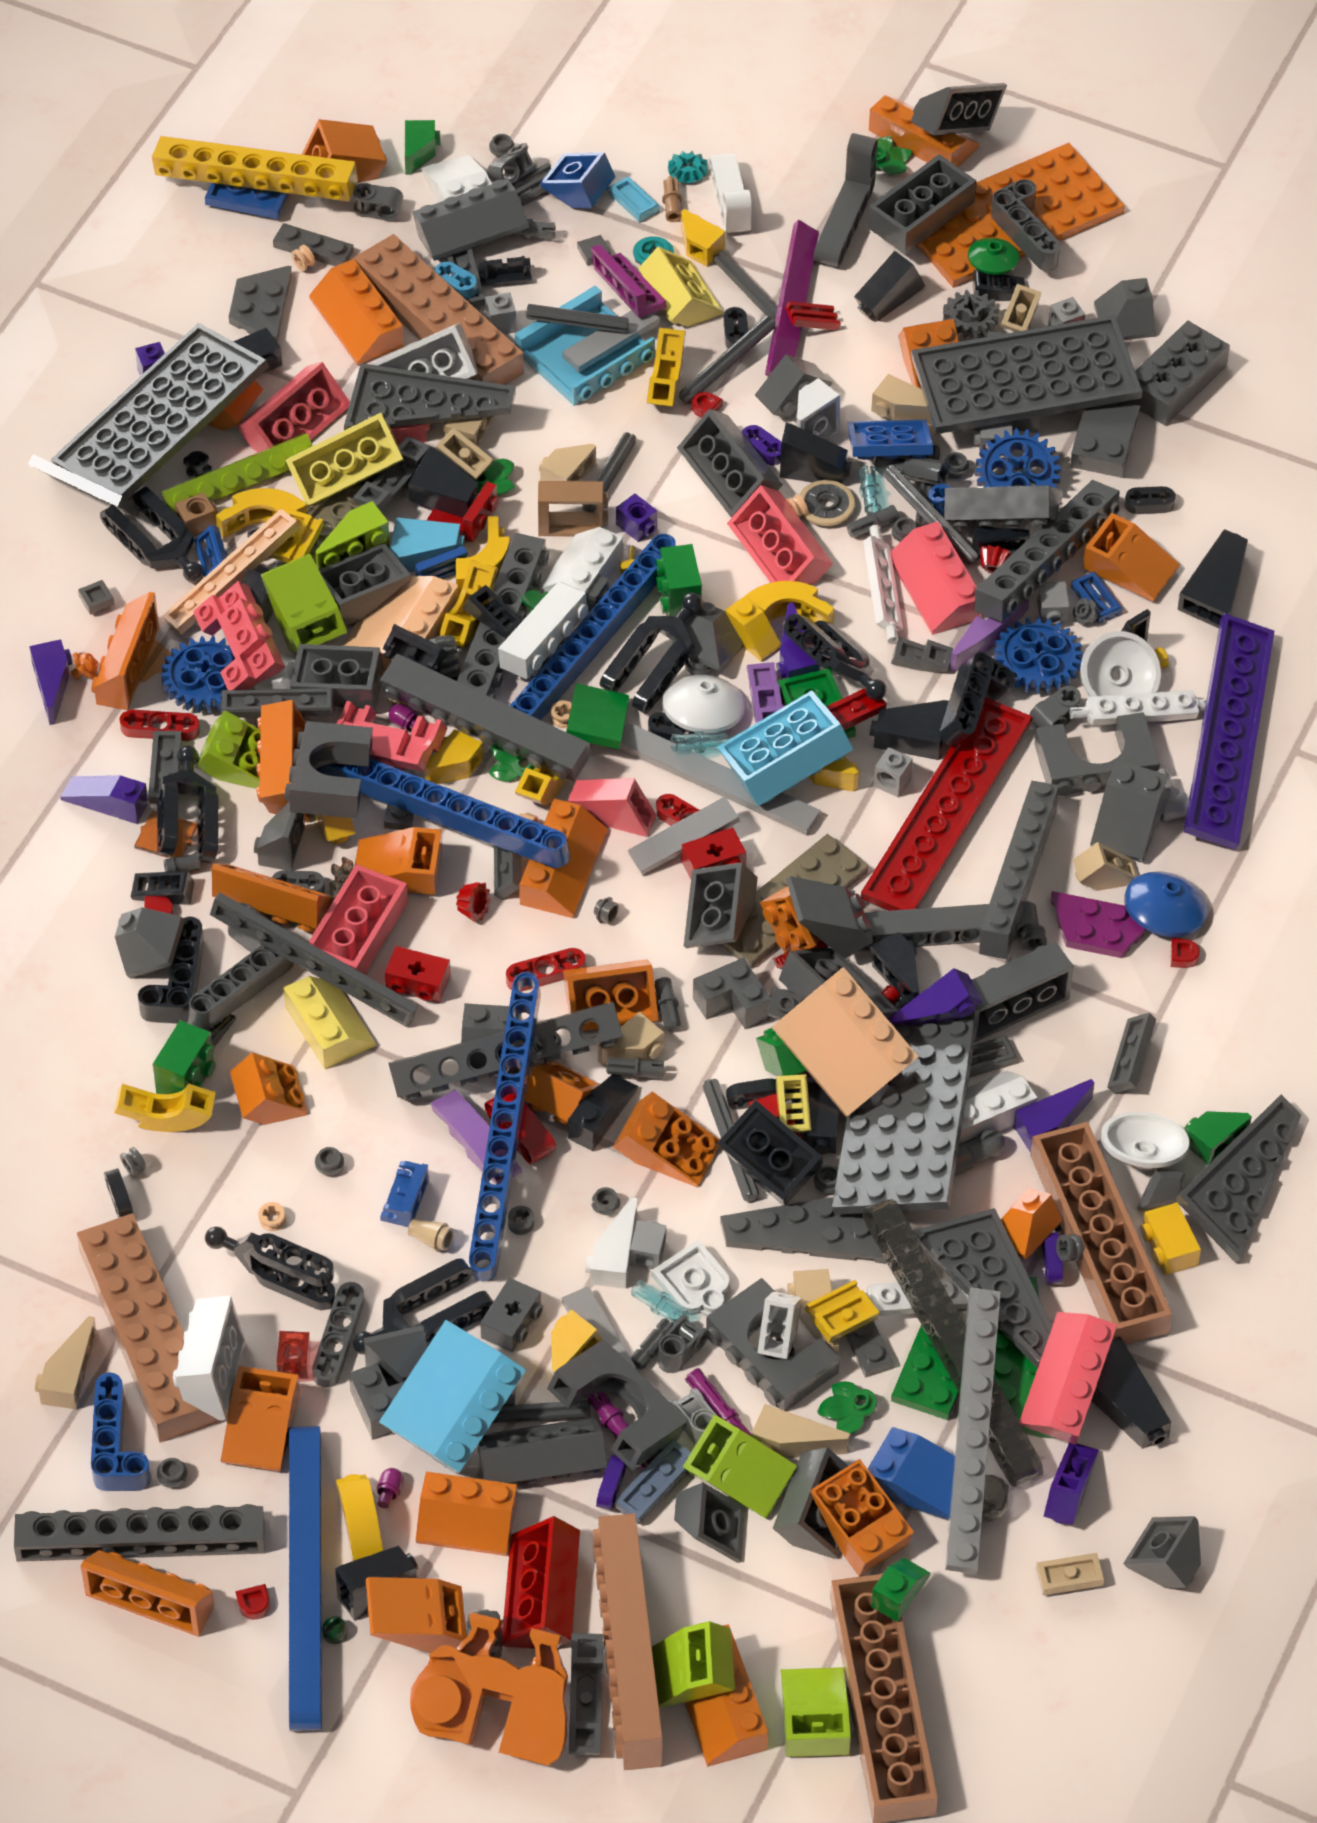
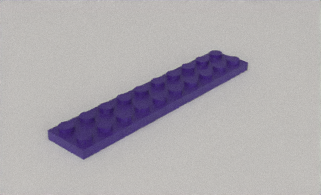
(1229, 732)

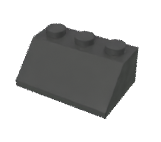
(799, 1517)

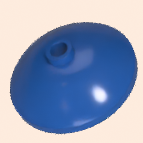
(1166, 904)

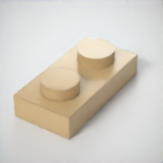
(1069, 1574)

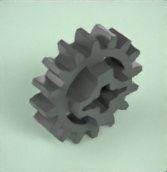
(972, 313)

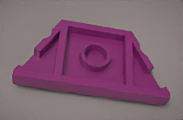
(1095, 925)

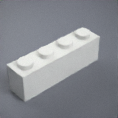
(543, 630)

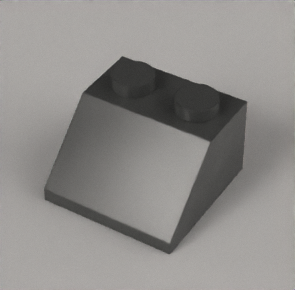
(481, 1021)

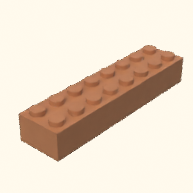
(430, 304)
(1112, 1255)
(141, 1321)
(627, 1642)
(883, 1704)

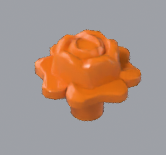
(85, 665)

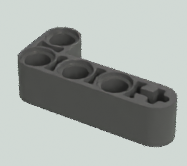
(1013, 215)

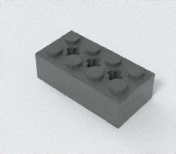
(921, 204)
(1179, 371)
(1021, 989)

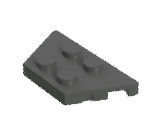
(260, 301)

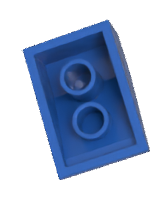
(914, 1472)

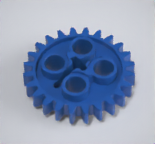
(1034, 456)
(1039, 654)
(194, 673)

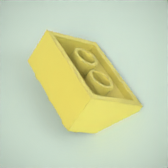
(681, 287)
(326, 1020)

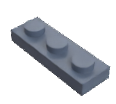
(654, 1482)

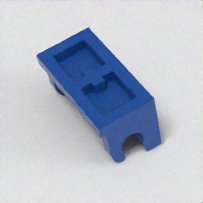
(406, 1193)

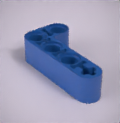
(111, 1431)

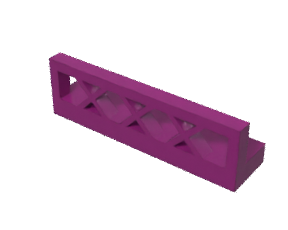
(625, 287)

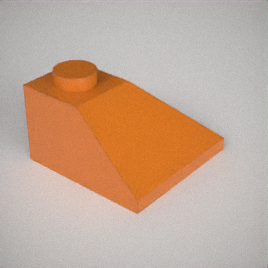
(1031, 1221)

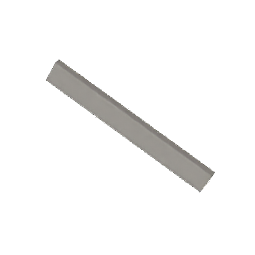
(714, 778)

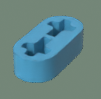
(458, 277)

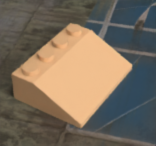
(415, 607)
(844, 1041)

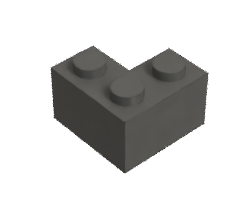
(783, 385)
(732, 988)
(372, 1397)

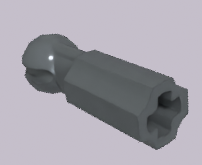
(916, 469)
(987, 1145)

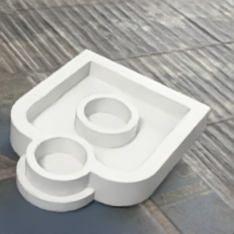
(693, 1279)

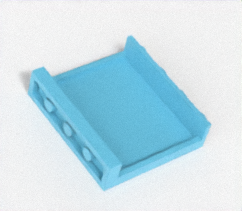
(545, 341)

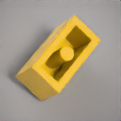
(1170, 1238)

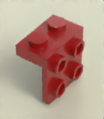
(476, 516)

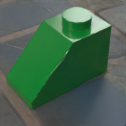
(420, 143)
(1214, 1132)
(898, 1588)

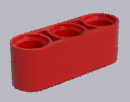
(534, 1139)

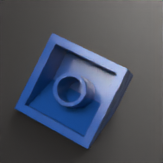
(579, 178)

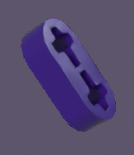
(764, 443)
(1052, 1263)
(611, 1483)

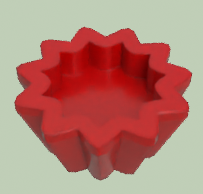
(993, 557)
(473, 901)

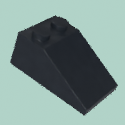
(770, 1153)

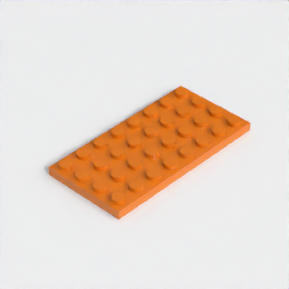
(1066, 203)

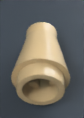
(433, 1234)

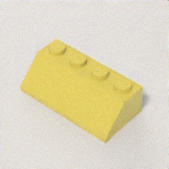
(345, 459)

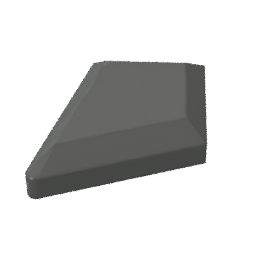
(1162, 1188)

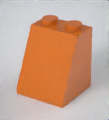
(348, 143)

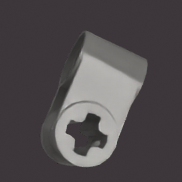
(696, 1411)

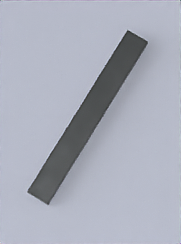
(313, 959)

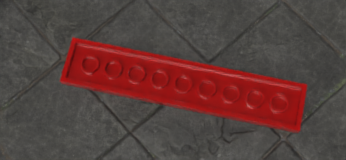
(945, 809)

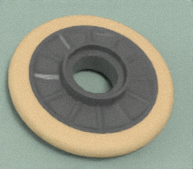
(833, 515)

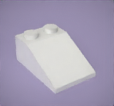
(454, 177)

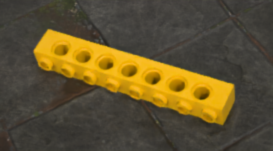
(255, 168)

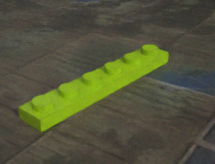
(239, 473)

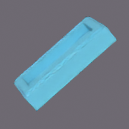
(633, 199)

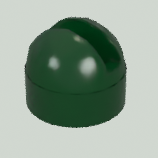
(338, 1633)

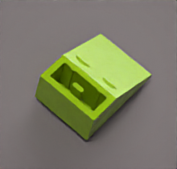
(355, 533)
(303, 603)
(231, 751)
(739, 1466)
(693, 1664)
(815, 1712)

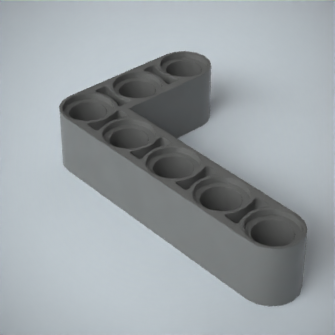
(851, 200)
(238, 983)

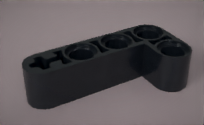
(975, 680)
(168, 997)

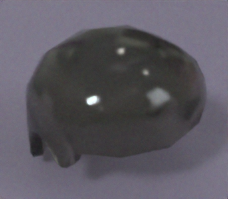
(995, 1498)

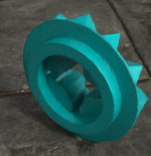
(687, 174)
(645, 246)

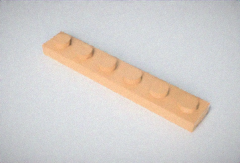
(232, 569)

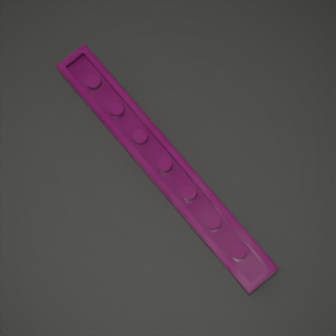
(793, 288)

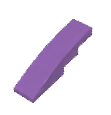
(982, 636)
(763, 690)
(468, 1129)

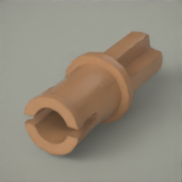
(672, 199)

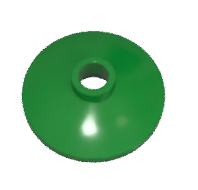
(993, 256)

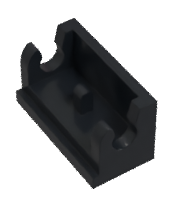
(414, 648)

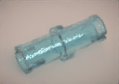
(869, 489)
(697, 742)
(658, 1301)

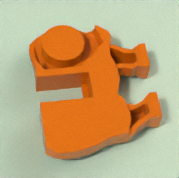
(454, 1684)

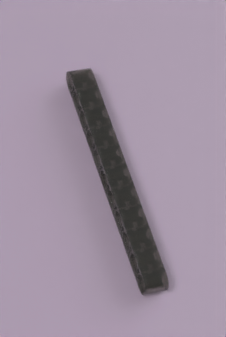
(947, 1333)

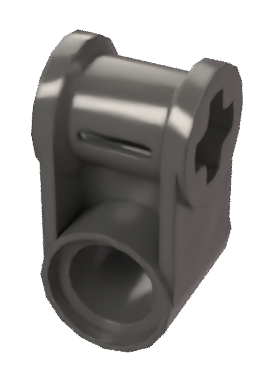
(515, 164)
(379, 202)
(1056, 707)
(684, 1341)

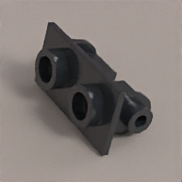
(495, 272)

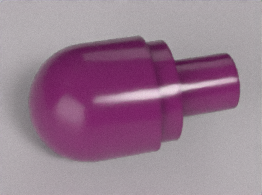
(402, 716)
(389, 1486)

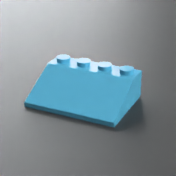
(785, 748)
(452, 1396)

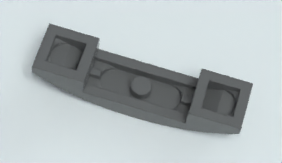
(394, 479)
(586, 1694)

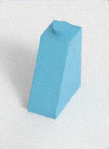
(422, 539)

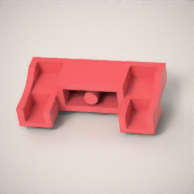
(246, 633)
(395, 745)

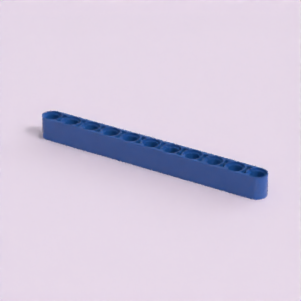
(593, 632)
(457, 811)
(505, 1138)
(304, 1579)

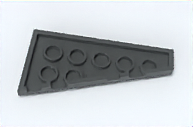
(423, 397)
(1237, 1182)
(802, 1228)
(981, 1256)

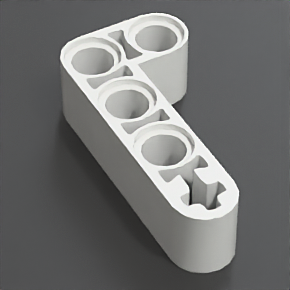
(732, 199)

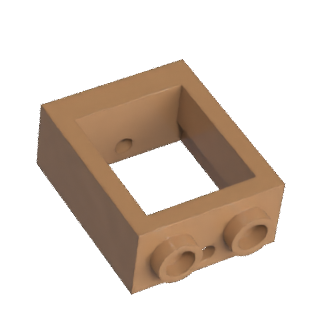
(571, 492)

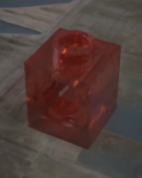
(294, 1344)

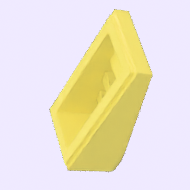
(793, 1082)

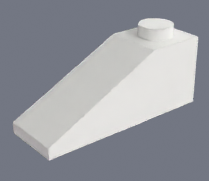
(612, 1250)

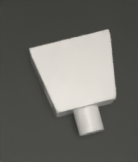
(779, 1319)

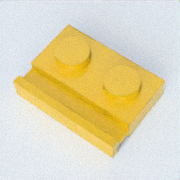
(302, 540)
(842, 1311)

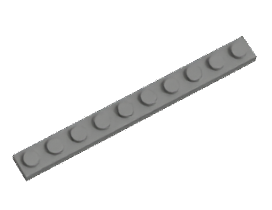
(972, 1431)

